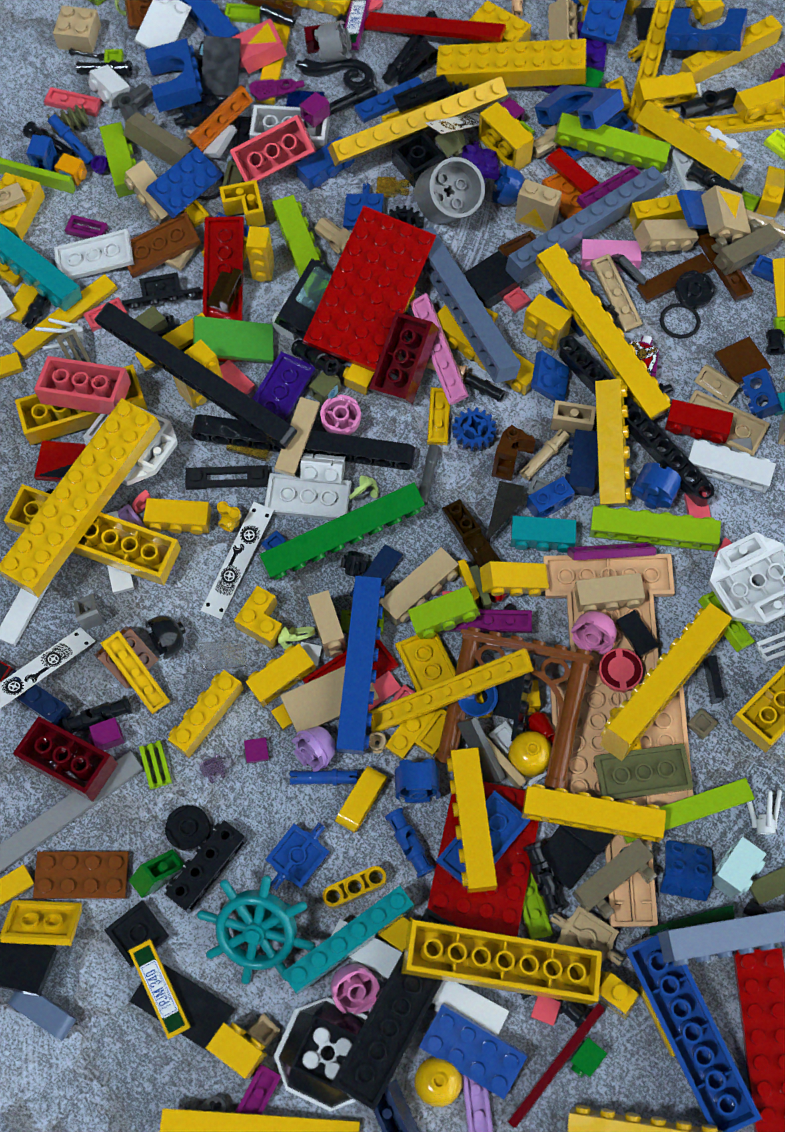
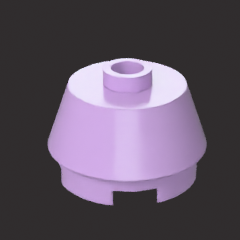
(314, 747)

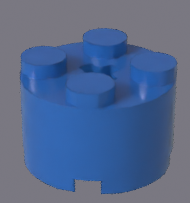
(657, 485)
(417, 781)

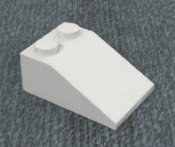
(162, 23)

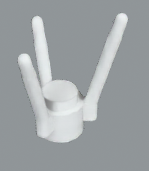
(78, 329)
(767, 822)

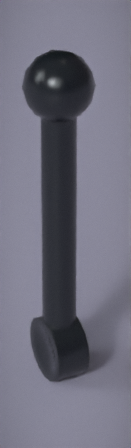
(100, 56)

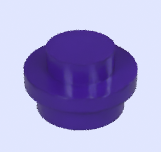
(99, 164)

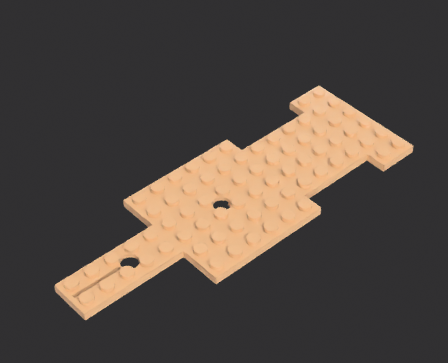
(598, 700)

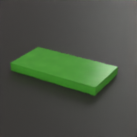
(235, 338)

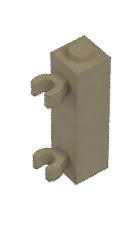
(156, 139)
(745, 249)
(613, 875)

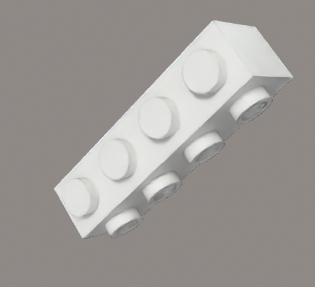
(732, 466)

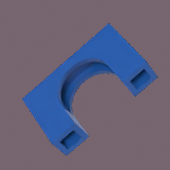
(726, 37)
(184, 88)
(593, 105)

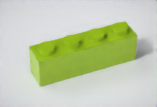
(118, 156)

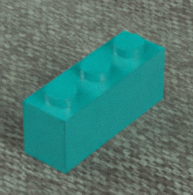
(542, 533)

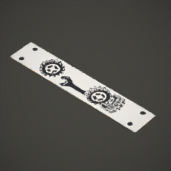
(455, 123)
(237, 560)
(44, 665)

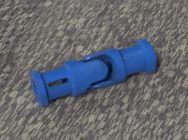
(408, 839)

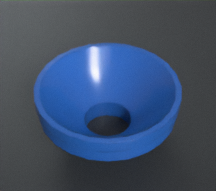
(473, 708)

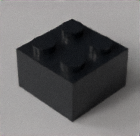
(415, 156)

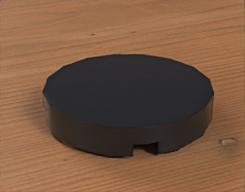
(694, 289)
(187, 827)

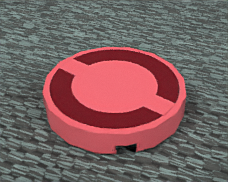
(620, 670)

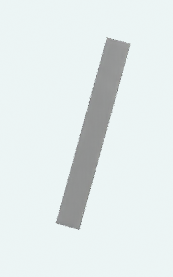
(63, 814)

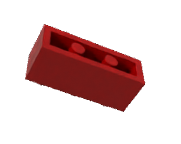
(699, 421)

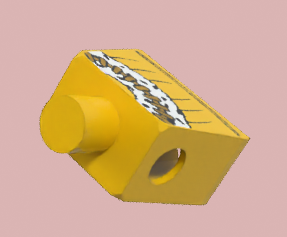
(617, 994)

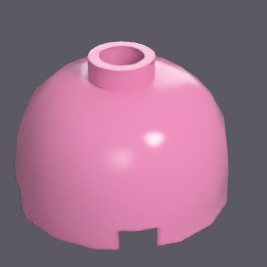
(340, 415)
(594, 631)
(354, 988)

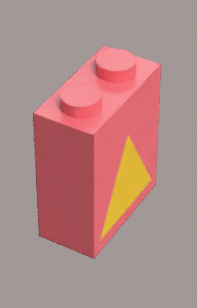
(260, 46)

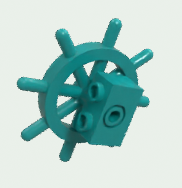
(259, 918)

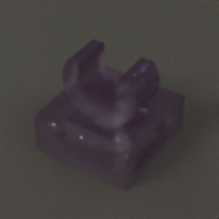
(212, 766)

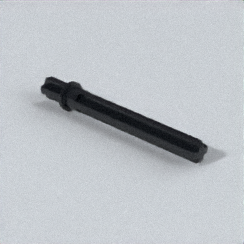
(394, 68)

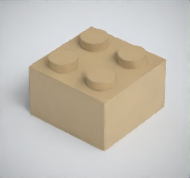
(77, 29)

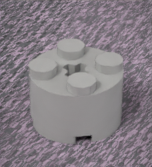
(333, 41)

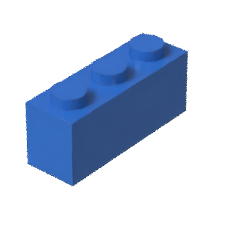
(319, 167)

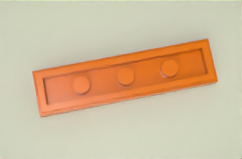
(221, 118)

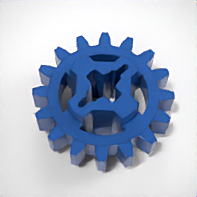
(467, 434)

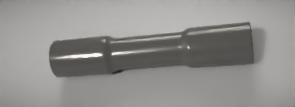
(430, 464)

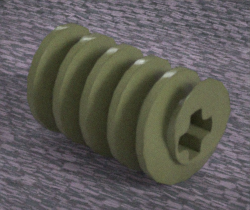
(72, 118)

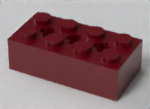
(415, 353)
(65, 758)

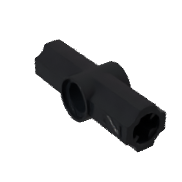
(708, 103)

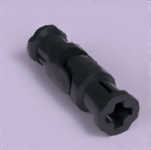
(701, 175)
(315, 358)
(94, 715)
(545, 880)

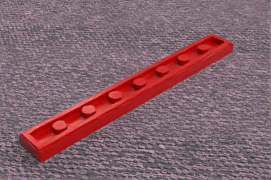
(435, 26)

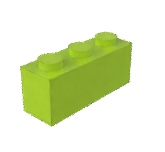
(444, 613)

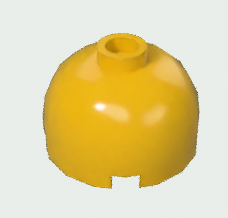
(530, 753)
(437, 1082)

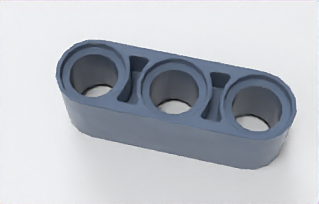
(43, 1013)

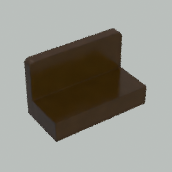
(225, 290)

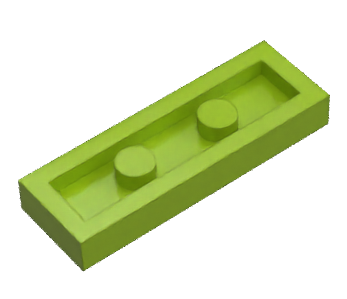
(735, 632)

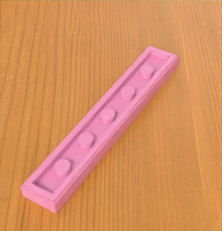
(441, 353)

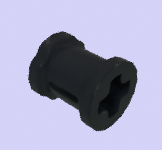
(774, 342)
(574, 1012)

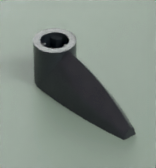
(425, 57)

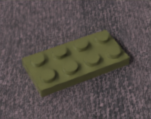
(644, 772)

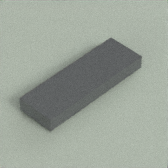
(476, 738)

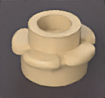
(377, 736)

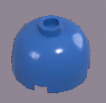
(508, 185)

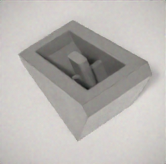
(88, 612)

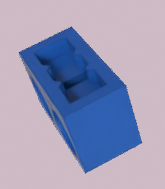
(42, 153)
(764, 392)
(550, 498)

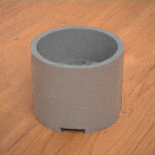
(459, 180)

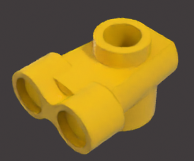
(230, 516)

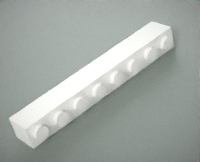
(381, 960)

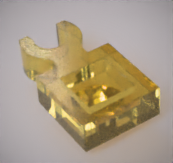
(389, 186)

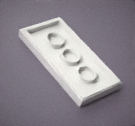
(95, 254)
(307, 498)

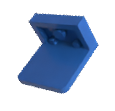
(687, 870)

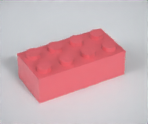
(273, 150)
(81, 385)

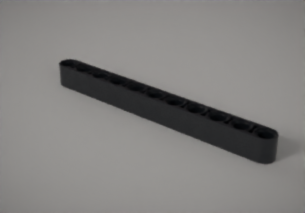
(195, 375)
(644, 424)
(353, 448)

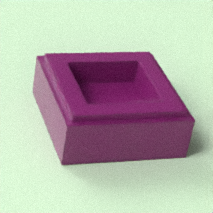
(256, 750)

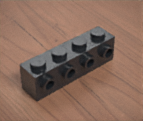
(206, 866)

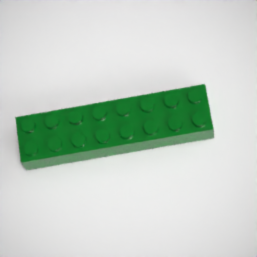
(345, 528)

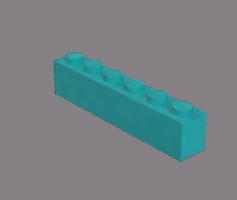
(37, 271)
(348, 940)

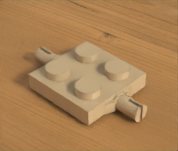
(587, 932)

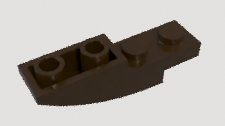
(469, 534)

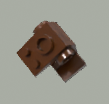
(506, 456)

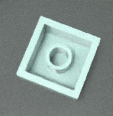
(737, 868)

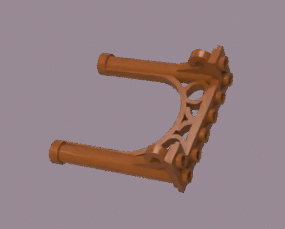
(568, 709)

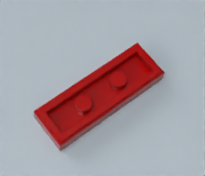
(571, 171)

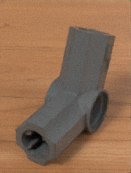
(130, 101)

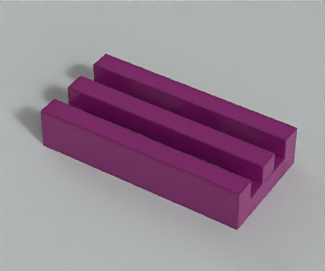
(85, 231)

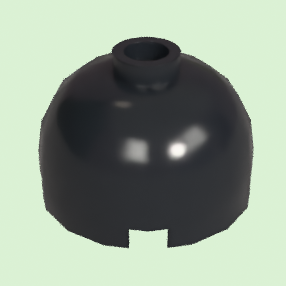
(166, 635)

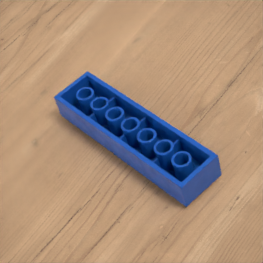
(693, 1037)

